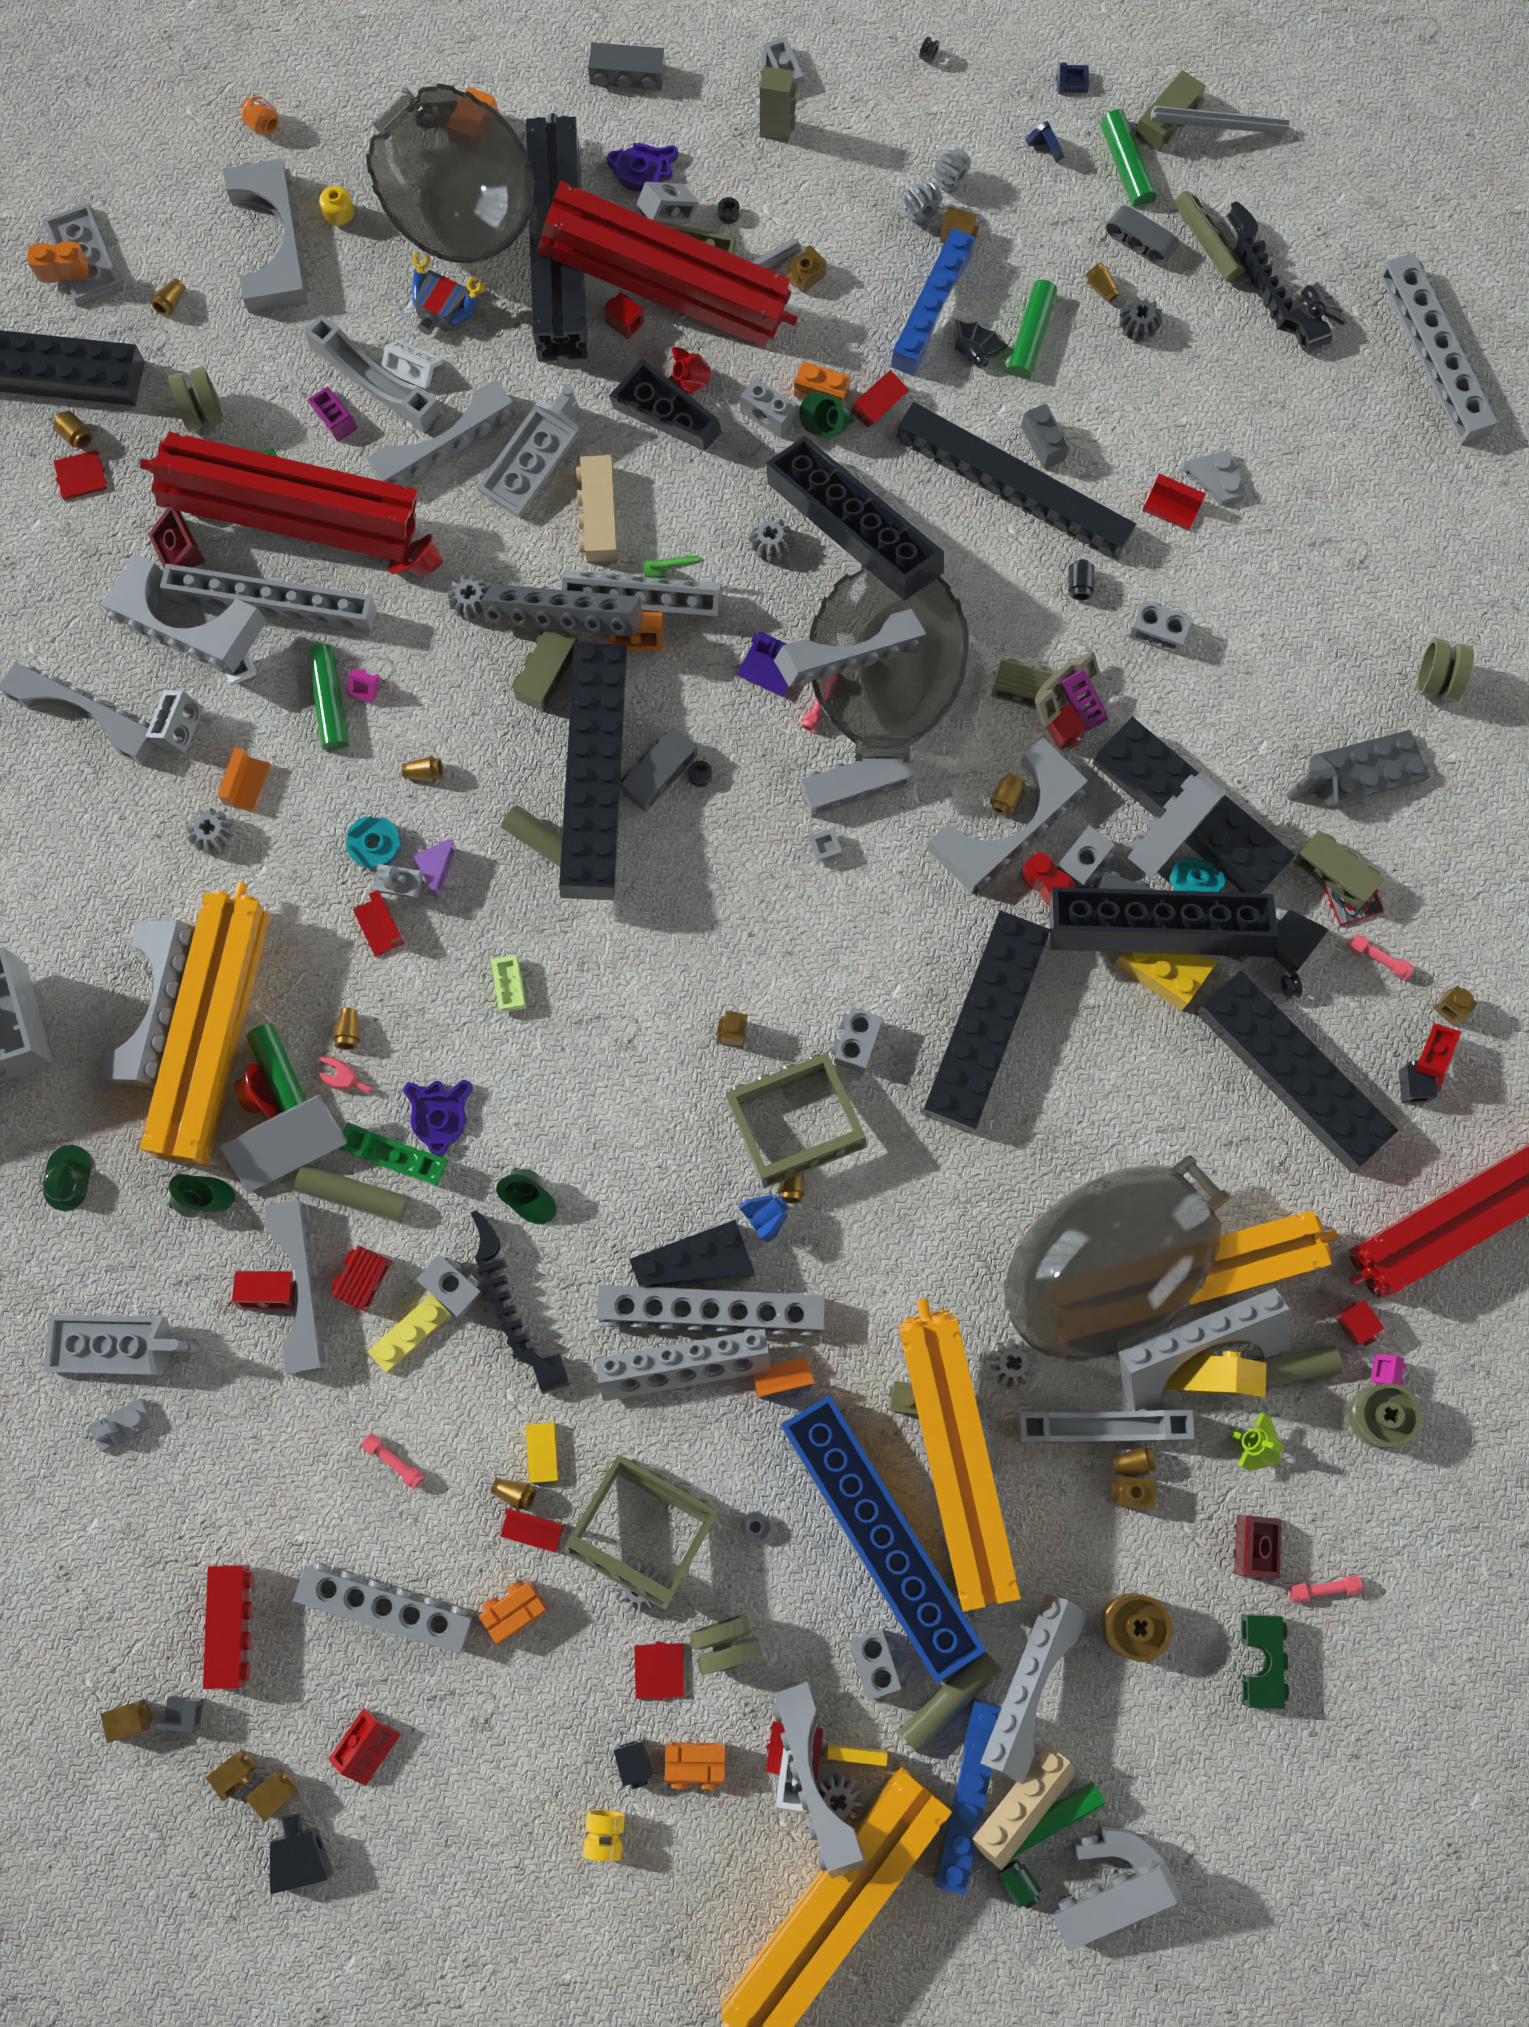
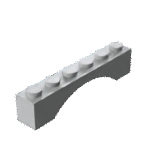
(403, 398)
(402, 463)
(807, 660)
(34, 690)
(303, 1346)
(1104, 1426)
(1011, 1742)
(837, 1840)

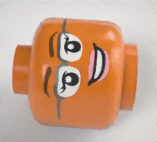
(259, 115)

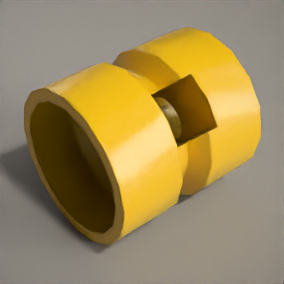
(604, 1824)

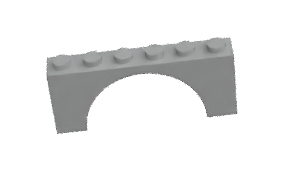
(281, 280)
(219, 642)
(975, 860)
(140, 1058)
(1151, 1363)

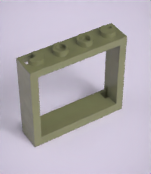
(809, 1158)
(615, 1569)

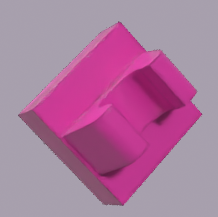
(363, 685)
(1388, 1369)

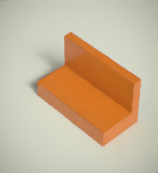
(243, 781)
(784, 1377)

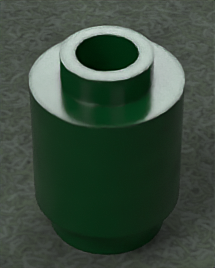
(1020, 1884)

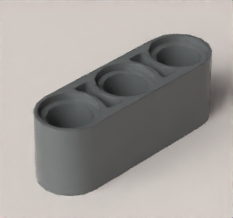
(1142, 235)

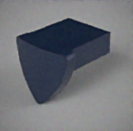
(1072, 78)
(1045, 134)

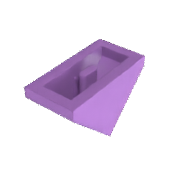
(436, 864)

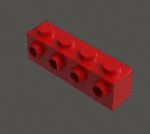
(227, 1626)

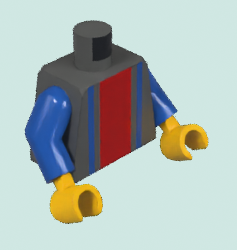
(441, 300)

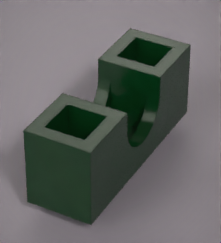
(1267, 1686)

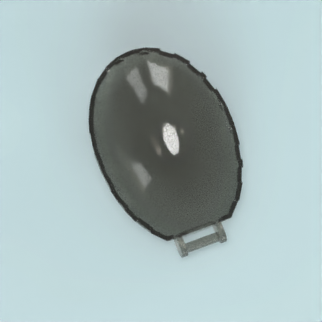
(451, 174)
(895, 698)
(1114, 1261)

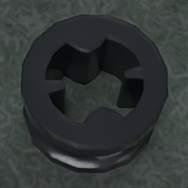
(929, 49)
(725, 217)
(708, 773)
(1291, 986)

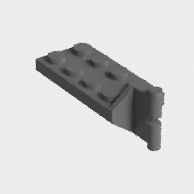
(1363, 769)

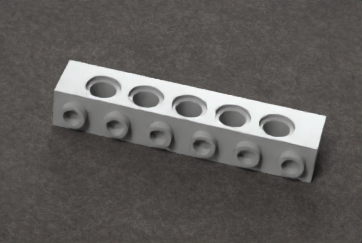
(655, 593)
(683, 1365)
(312, 1594)

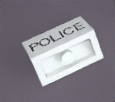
(410, 363)

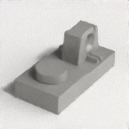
(121, 1425)

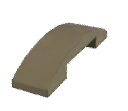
(1051, 693)

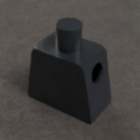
(1296, 940)
(297, 1857)

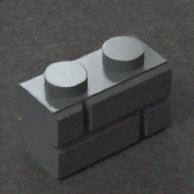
(1045, 436)

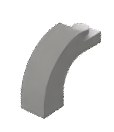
(1116, 1843)

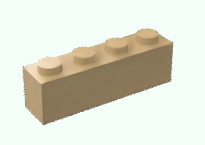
(598, 508)
(1024, 1807)

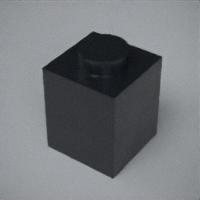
(1416, 1085)
(633, 1763)

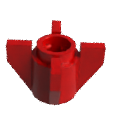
(689, 371)

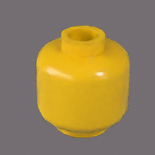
(336, 205)

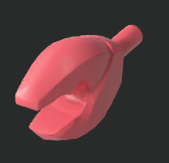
(344, 1078)

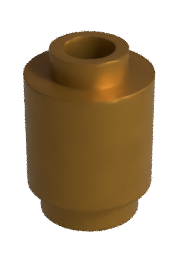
(72, 430)
(1007, 794)

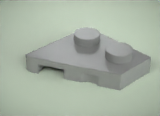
(780, 55)
(1217, 476)

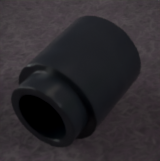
(1081, 579)

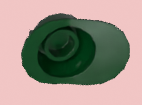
(824, 415)
(67, 1177)
(199, 1194)
(526, 1196)

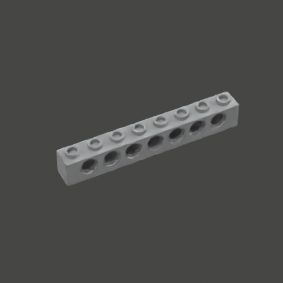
(1407, 288)
(270, 597)
(611, 1296)

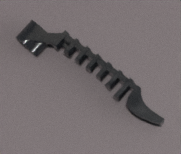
(1308, 331)
(550, 1370)

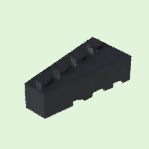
(663, 405)
(698, 1258)

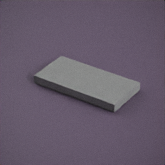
(82, 227)
(283, 1143)

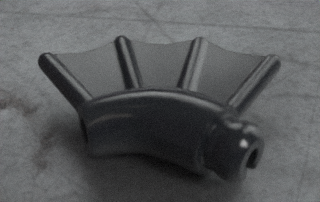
(1321, 303)
(977, 342)

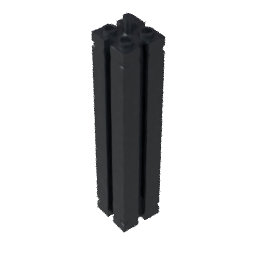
(555, 287)

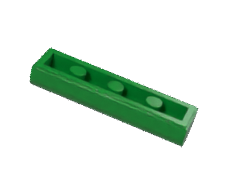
(1128, 158)
(1032, 329)
(327, 697)
(275, 1067)
(1063, 1814)

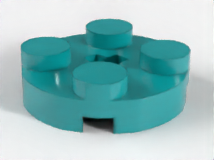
(376, 828)
(1184, 875)

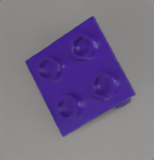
(760, 665)

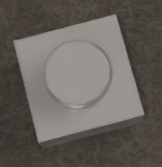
(825, 845)

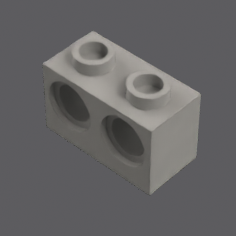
(1158, 634)
(174, 722)
(863, 1041)
(868, 1666)

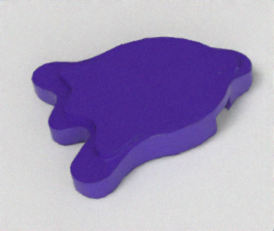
(642, 164)
(438, 1115)

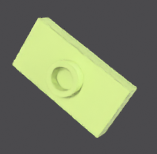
(508, 983)

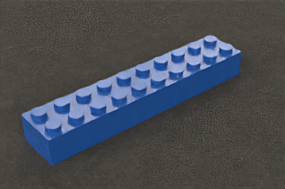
(883, 1539)

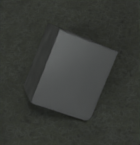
(182, 1714)

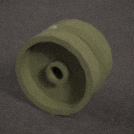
(196, 399)
(1445, 670)
(1401, 1412)
(727, 1649)

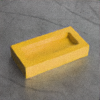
(542, 1452)
(856, 1754)

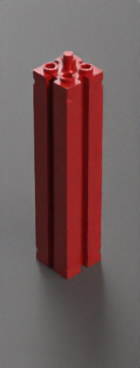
(665, 265)
(283, 496)
(1444, 1227)

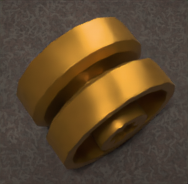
(1154, 1629)

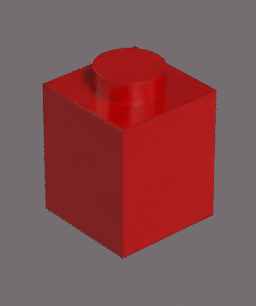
(624, 315)
(1067, 728)
(1360, 1323)

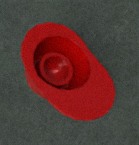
(420, 558)
(254, 1093)

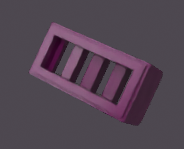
(342, 425)
(1096, 710)

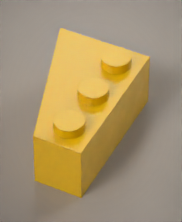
(1168, 975)
(1219, 1375)

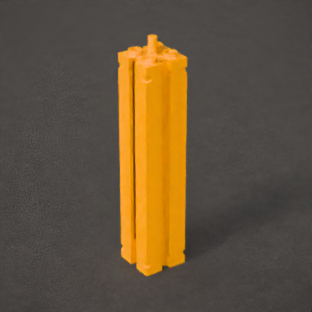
(206, 1028)
(1267, 1255)
(958, 1458)
(836, 1910)

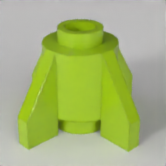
(1262, 1447)

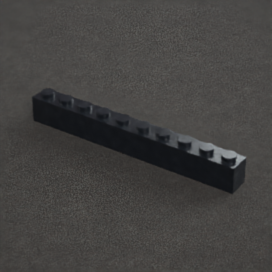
(1015, 480)

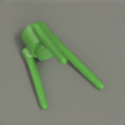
(658, 568)

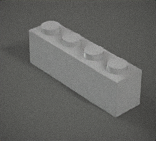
(853, 783)
(1176, 824)
(1117, 1904)

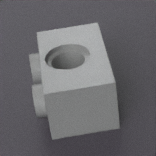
(667, 202)
(768, 408)
(1095, 847)
(435, 1278)

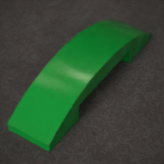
(393, 1155)

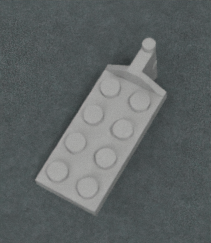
(532, 453)
(111, 1345)

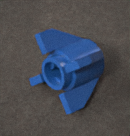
(765, 1215)

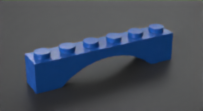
(925, 314)
(964, 1822)

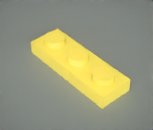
(409, 1333)

